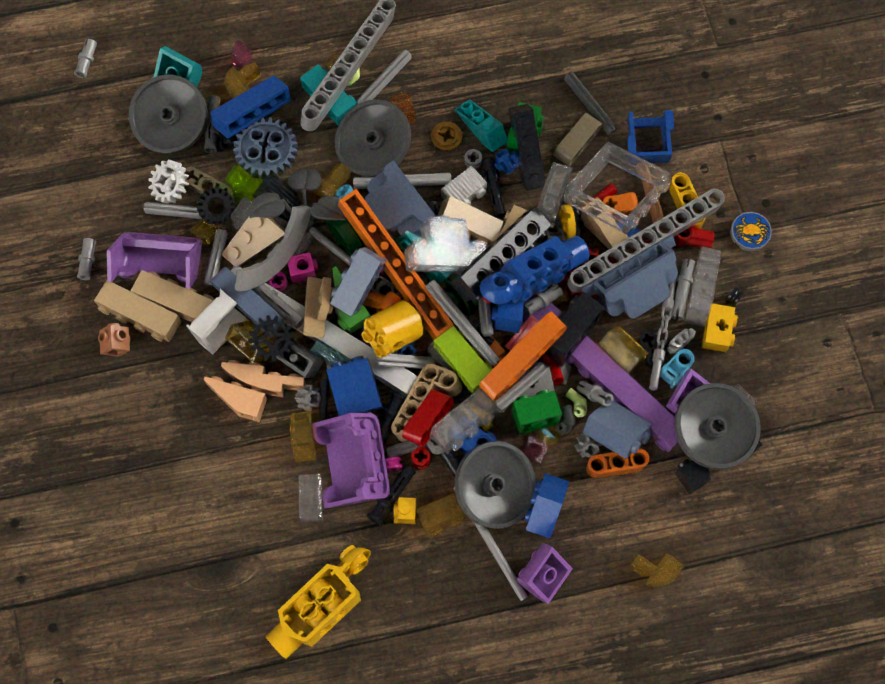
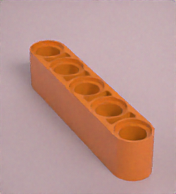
(523, 356)

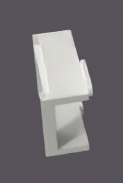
(214, 322)

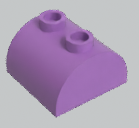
(689, 382)
(544, 573)

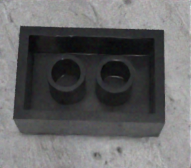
(580, 320)

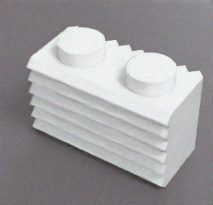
(465, 186)

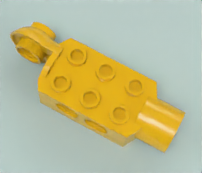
(319, 603)

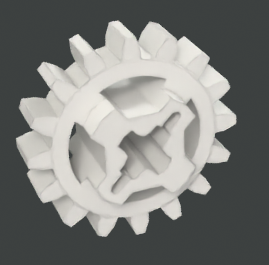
(168, 181)

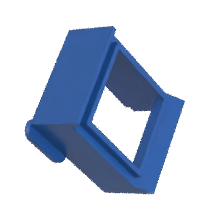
(666, 123)

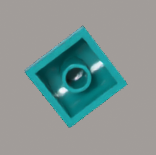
(173, 63)

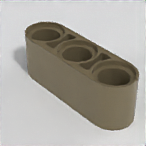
(577, 139)

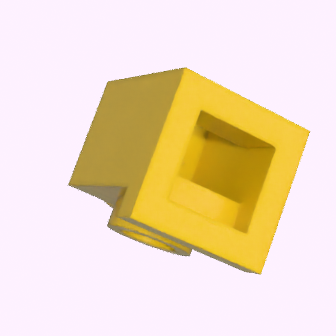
(405, 511)

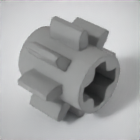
(308, 397)
(587, 446)

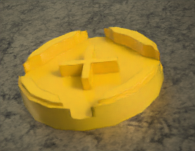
(567, 220)

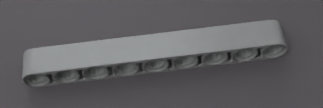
(347, 65)
(652, 233)

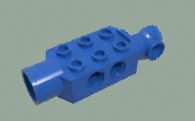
(534, 270)

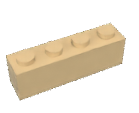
(171, 296)
(138, 311)

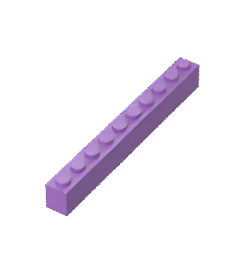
(606, 373)

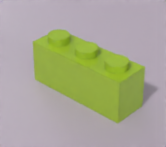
(462, 358)

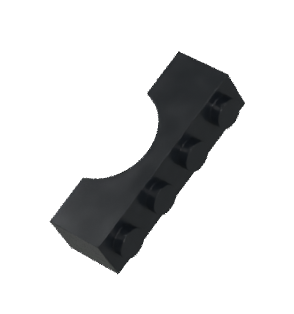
(526, 136)
(694, 475)

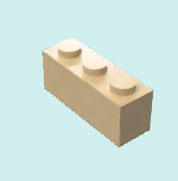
(479, 224)

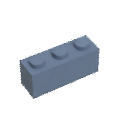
(357, 281)

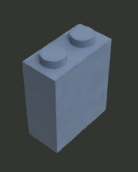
(618, 429)

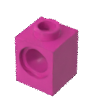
(302, 275)

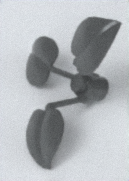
(270, 205)

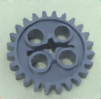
(283, 149)

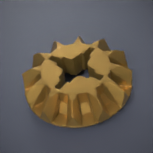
(441, 130)

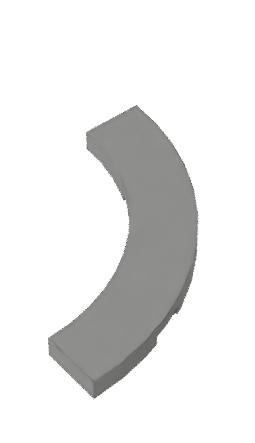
(262, 272)

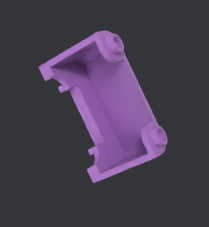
(354, 459)

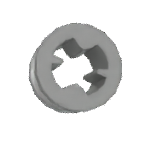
(473, 152)

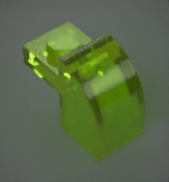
(242, 182)

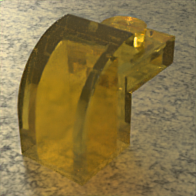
(238, 81)
(302, 436)
(660, 575)

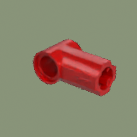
(695, 237)

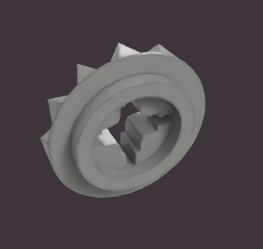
(681, 340)

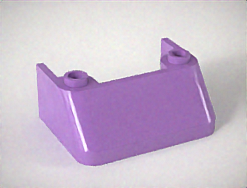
(154, 253)

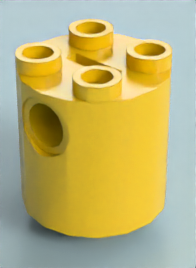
(392, 328)

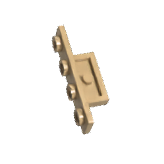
(317, 306)

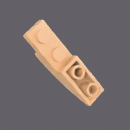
(255, 376)

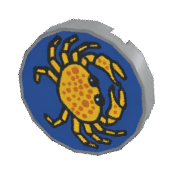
(751, 231)

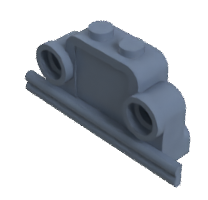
(397, 202)
(638, 282)

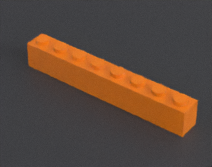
(407, 282)

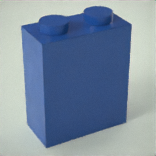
(354, 386)

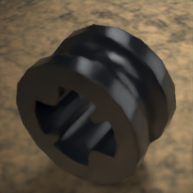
(734, 296)

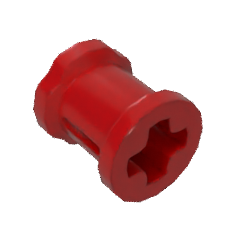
(415, 455)

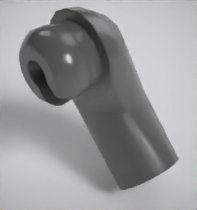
(568, 422)

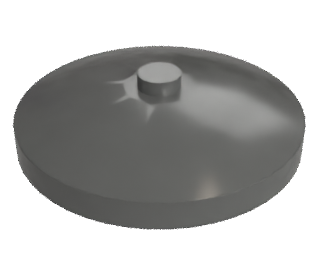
(168, 114)
(372, 137)
(717, 426)
(495, 484)

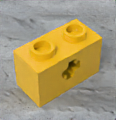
(715, 338)

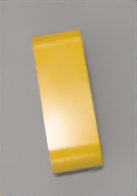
(686, 192)

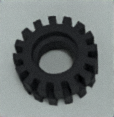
(204, 200)

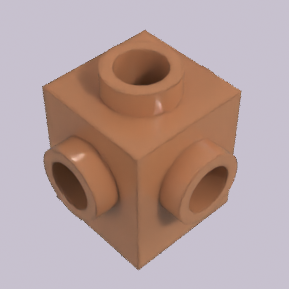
(114, 340)

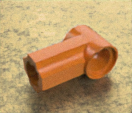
(379, 302)

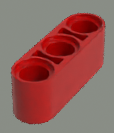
(429, 413)

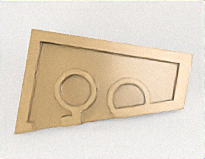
(251, 239)

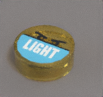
(548, 436)

